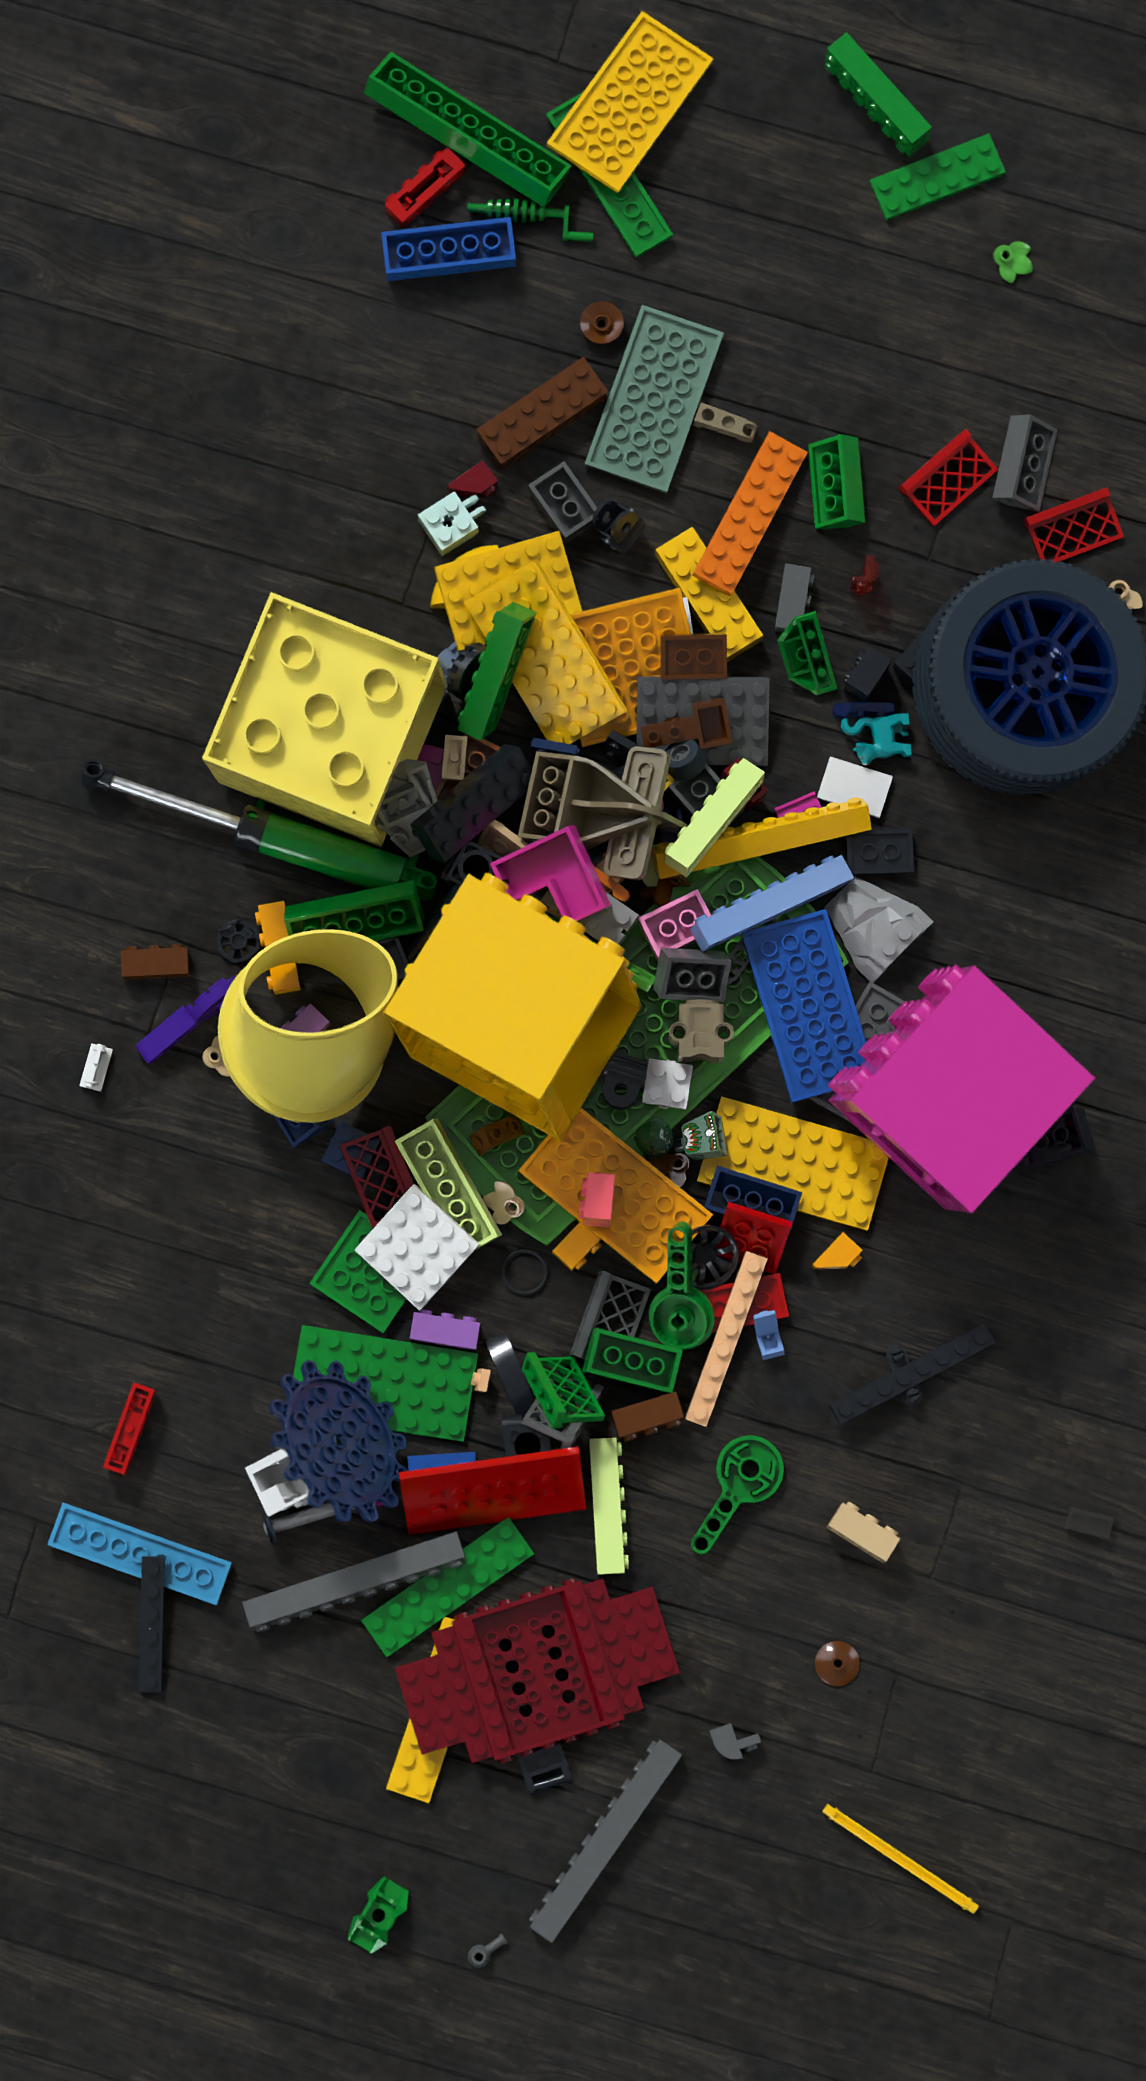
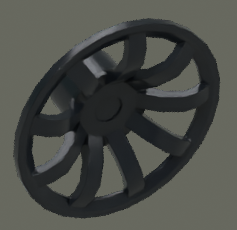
(705, 1254)

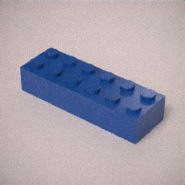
(448, 249)

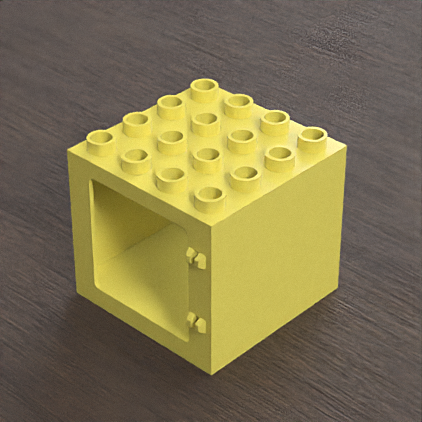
(323, 717)

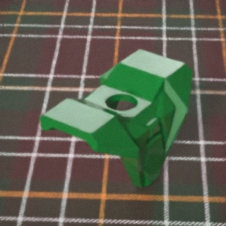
(384, 1896)

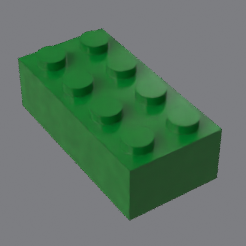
(632, 1360)

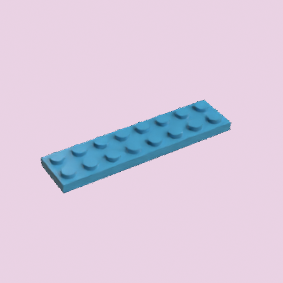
(123, 1548)

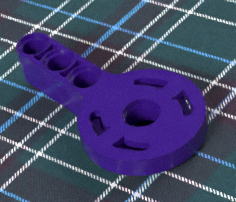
(183, 1022)

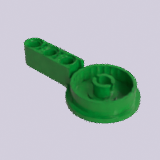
(681, 1299)

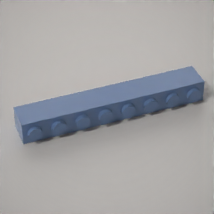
(771, 903)

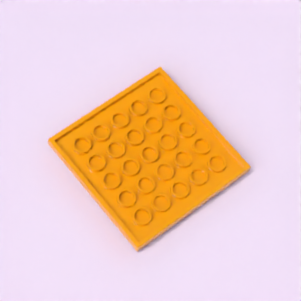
(628, 646)

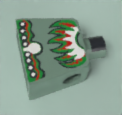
(703, 1137)

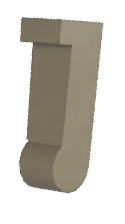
(724, 423)

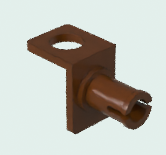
(662, 892)

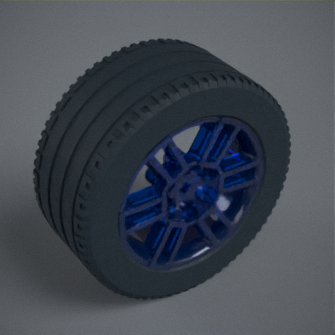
(1094, 624)

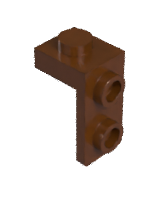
(496, 1134)

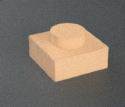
(480, 1380)

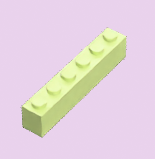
(714, 817)
(607, 1507)

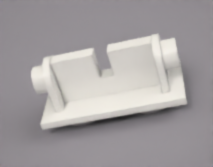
(96, 1067)

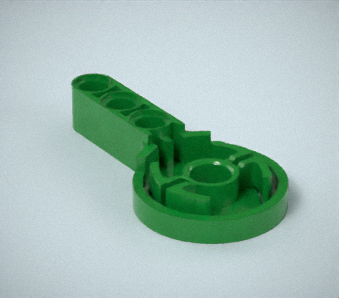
(738, 1487)

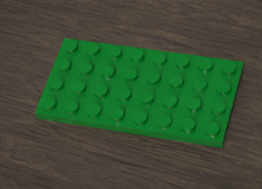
(421, 1382)

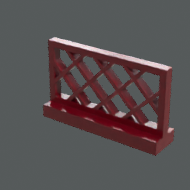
(396, 1164)

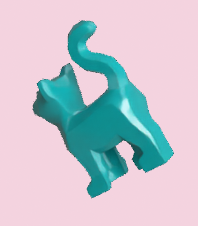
(883, 737)

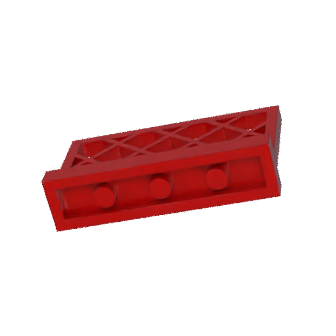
(932, 467)
(1072, 508)

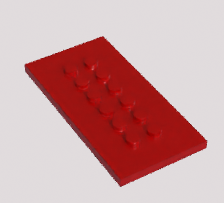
(493, 1490)

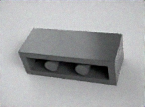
(793, 595)

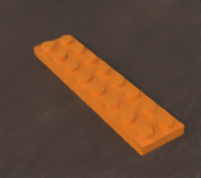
(749, 514)

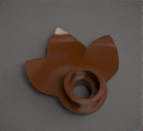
(667, 1166)

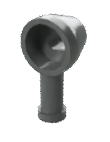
(486, 1951)

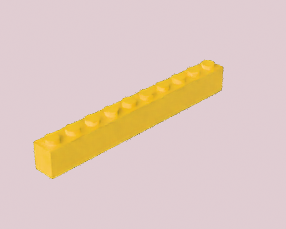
(777, 834)

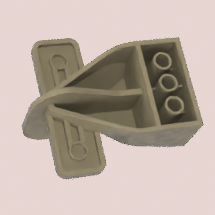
(601, 805)

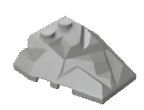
(874, 925)

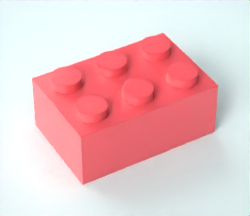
(598, 1200)

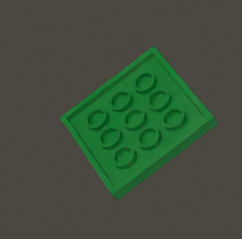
(355, 1283)

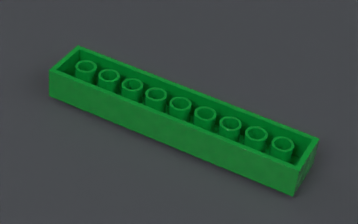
(467, 129)

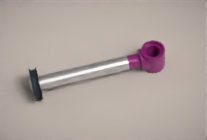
(297, 1519)

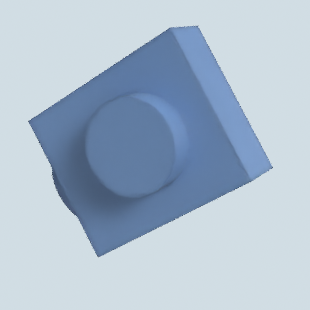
(768, 1335)

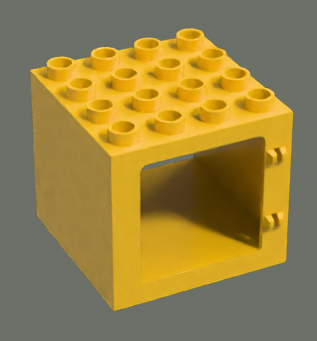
(515, 1004)

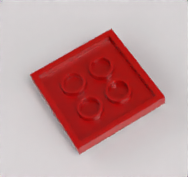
(755, 1233)

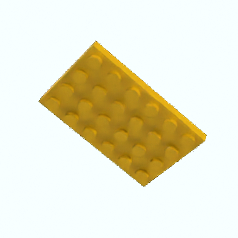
(473, 574)

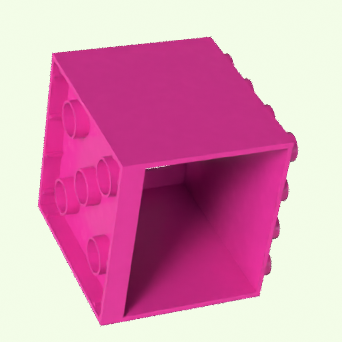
(958, 1087)

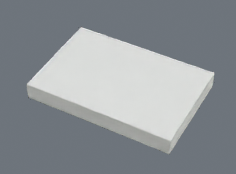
(847, 780)

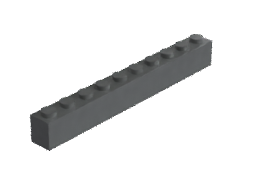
(354, 1582)
(605, 1841)

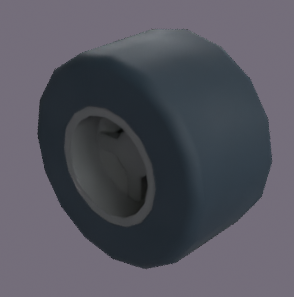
(686, 760)

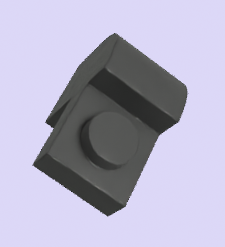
(727, 1745)

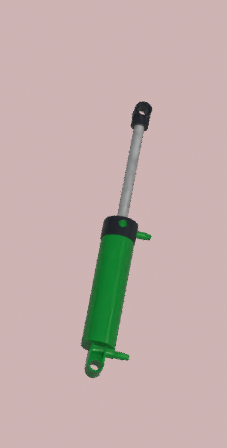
(285, 838)

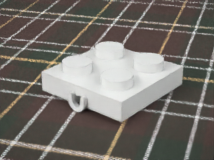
(667, 1084)

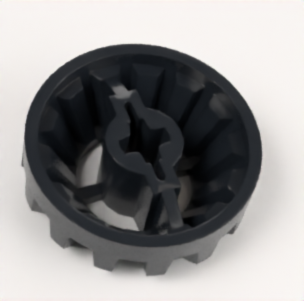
(463, 669)

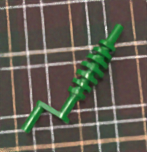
(532, 211)

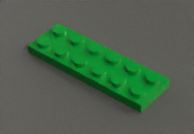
(937, 177)

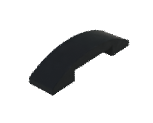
(510, 1373)

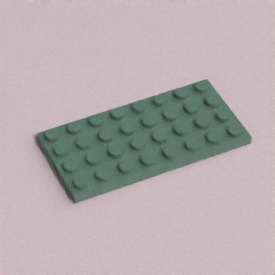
(654, 399)

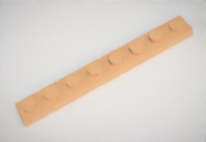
(726, 1338)

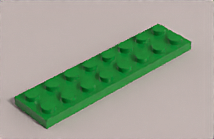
(630, 208)
(441, 1594)

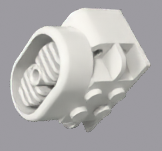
(271, 1485)

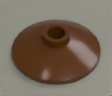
(598, 313)
(826, 1669)

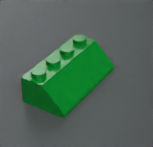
(836, 482)

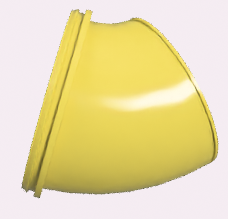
(318, 1072)

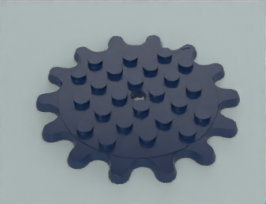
(333, 1408)

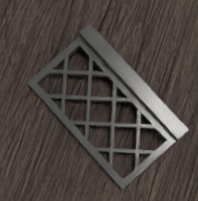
(595, 1306)
(570, 1430)

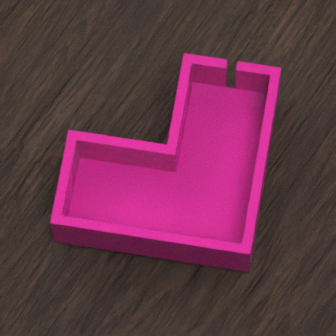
(562, 866)

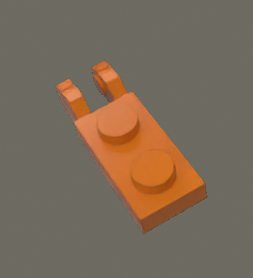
(619, 891)

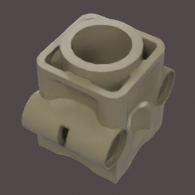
(700, 1024)

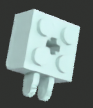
(462, 521)

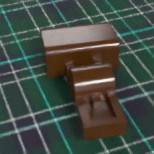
(708, 725)

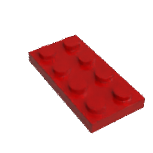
(767, 1297)

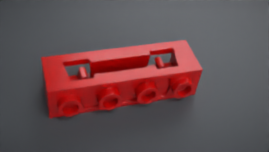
(449, 169)
(129, 1429)

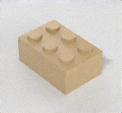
(863, 1532)

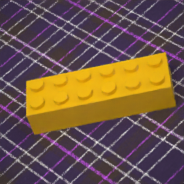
(711, 607)

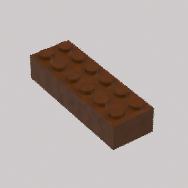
(542, 413)

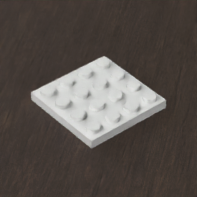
(417, 1247)

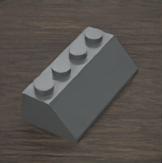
(1025, 462)

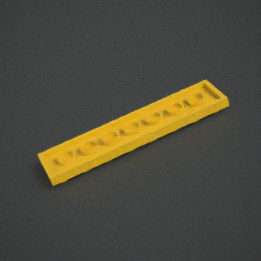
(412, 1772)

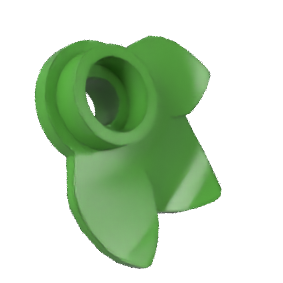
(1016, 262)

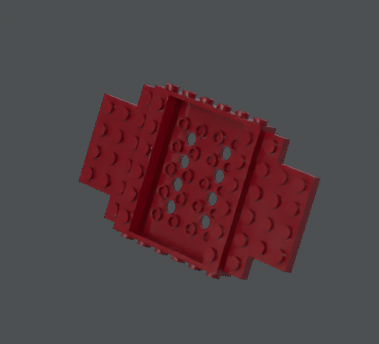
(604, 1648)

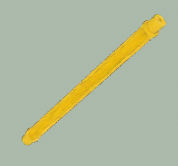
(892, 1853)

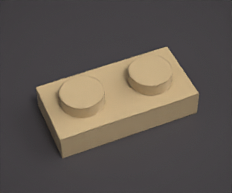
(454, 758)

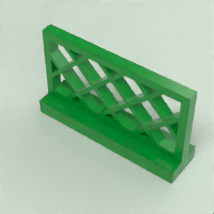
(547, 1392)

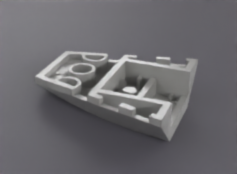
(405, 800)

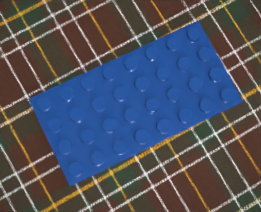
(805, 1001)

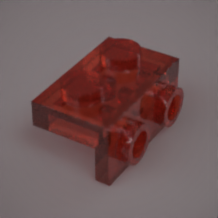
(863, 584)

